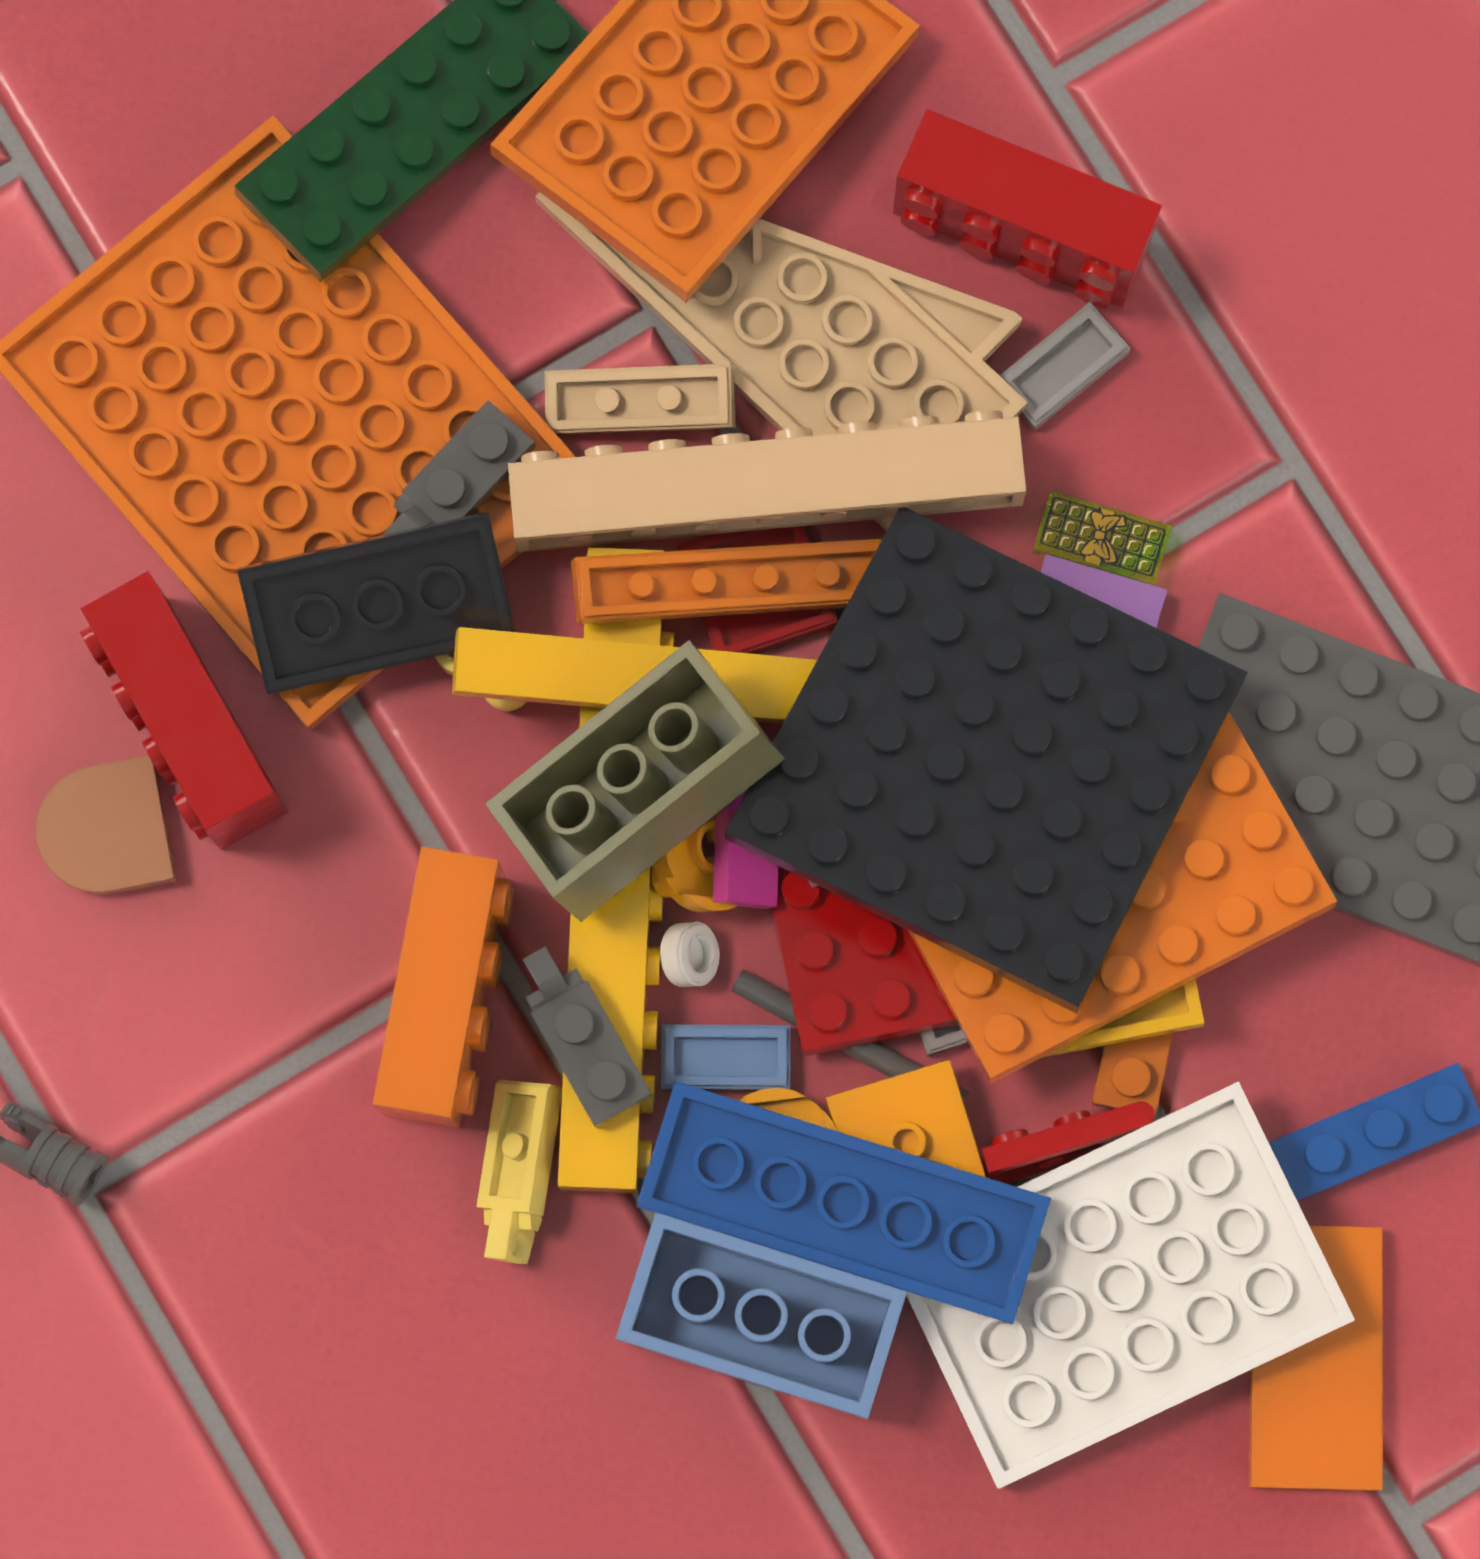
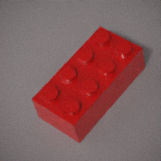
(1024, 210)
(188, 720)

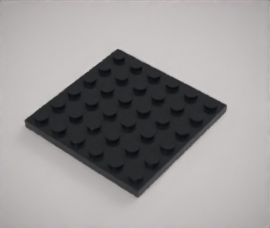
(987, 757)

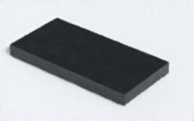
(374, 601)

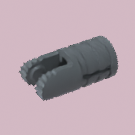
(53, 1158)

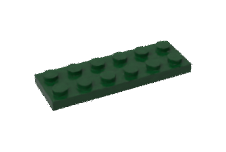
(406, 125)

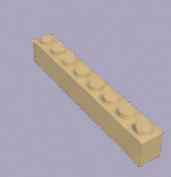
(766, 482)

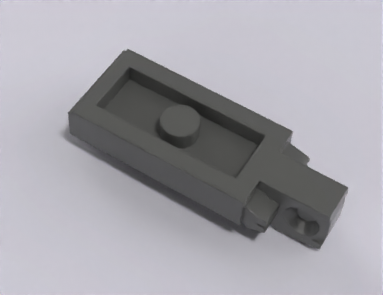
(463, 471)
(583, 1040)

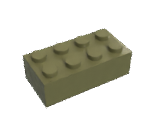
(634, 781)

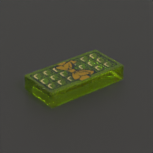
(1102, 537)

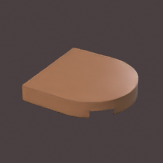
(107, 829)

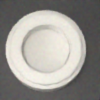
(689, 954)

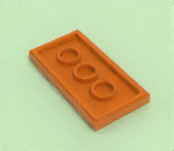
(1322, 1403)

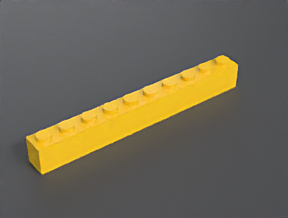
(617, 962)

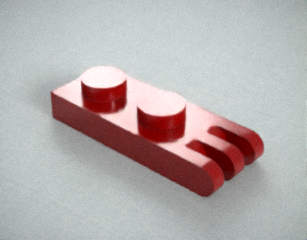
(1024, 1156)

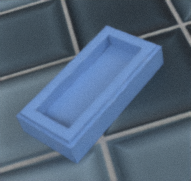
(725, 1057)

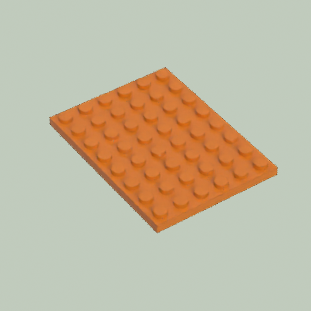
(250, 402)

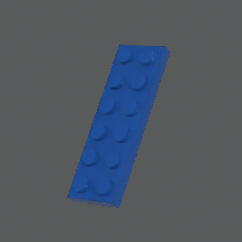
(844, 1202)

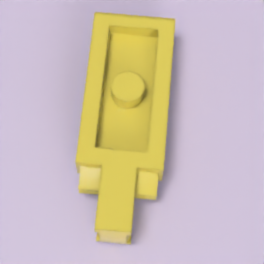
(517, 1166)

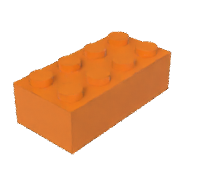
(441, 988)

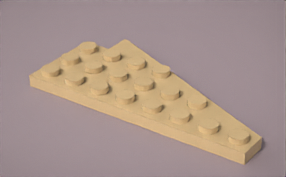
(828, 332)

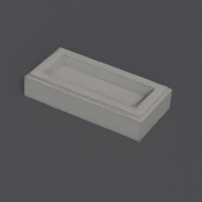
(1065, 364)

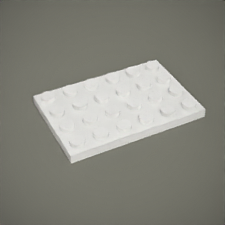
(1148, 1285)

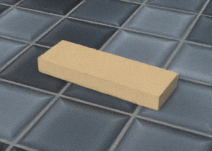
(640, 399)

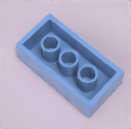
(761, 1316)

